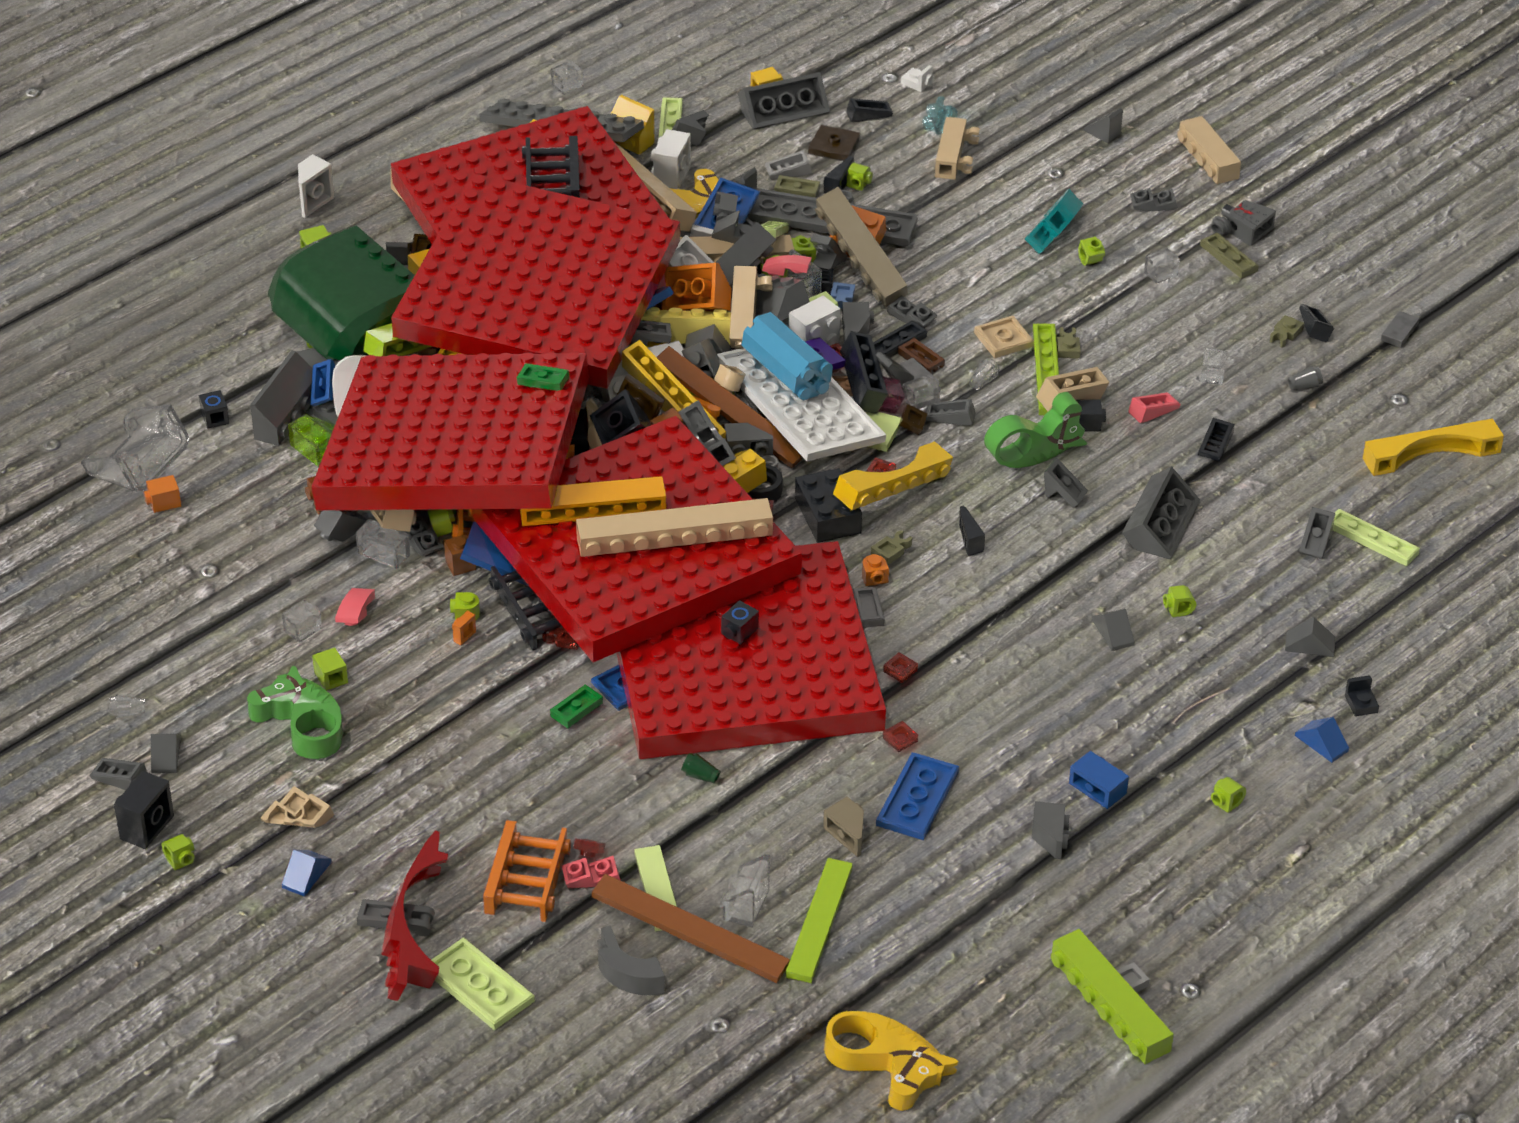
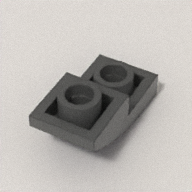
(1146, 201)
(907, 311)
(423, 539)

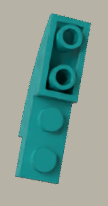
(1054, 221)

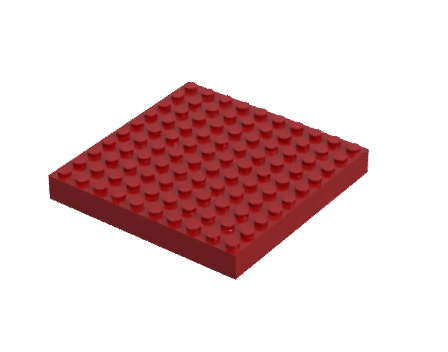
(436, 178)
(537, 276)
(450, 434)
(635, 595)
(787, 682)

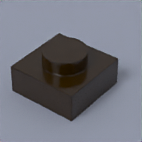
(913, 419)

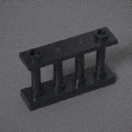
(570, 163)
(527, 632)

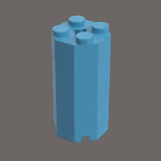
(787, 356)

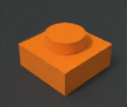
(464, 628)

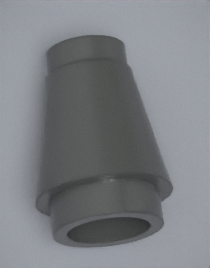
(1307, 378)

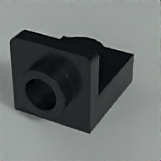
(1360, 696)

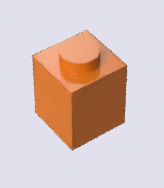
(162, 494)

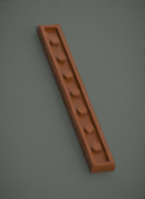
(731, 407)
(691, 928)

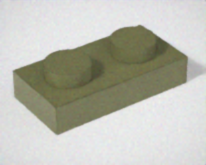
(797, 186)

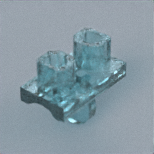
(937, 114)

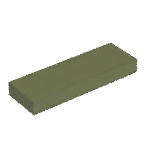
(1229, 255)

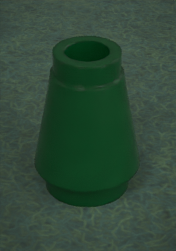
(699, 768)

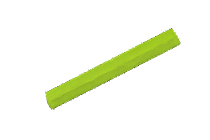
(1045, 356)
(819, 920)

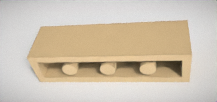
(1209, 150)

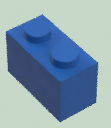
(1098, 779)

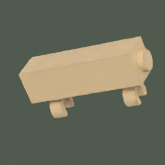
(951, 146)
(744, 300)

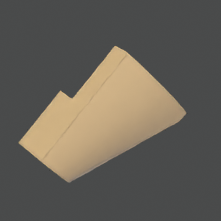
(593, 438)
(298, 810)

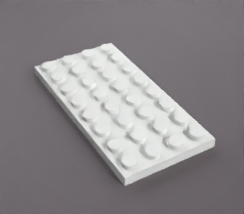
(813, 426)

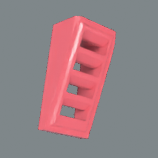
(1152, 406)

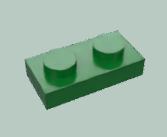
(543, 377)
(576, 706)

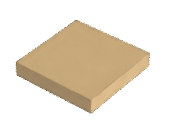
(1003, 336)

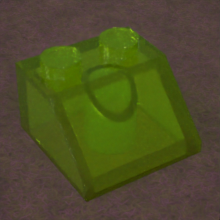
(310, 437)

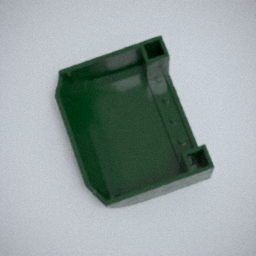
(338, 291)

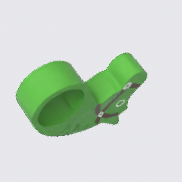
(1039, 440)
(306, 707)

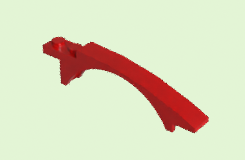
(404, 956)

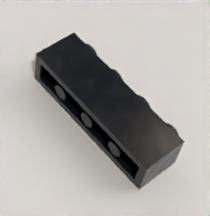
(864, 371)

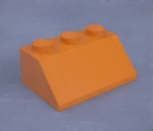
(697, 287)

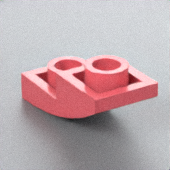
(779, 264)
(354, 606)
(585, 875)

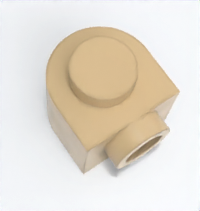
(730, 377)

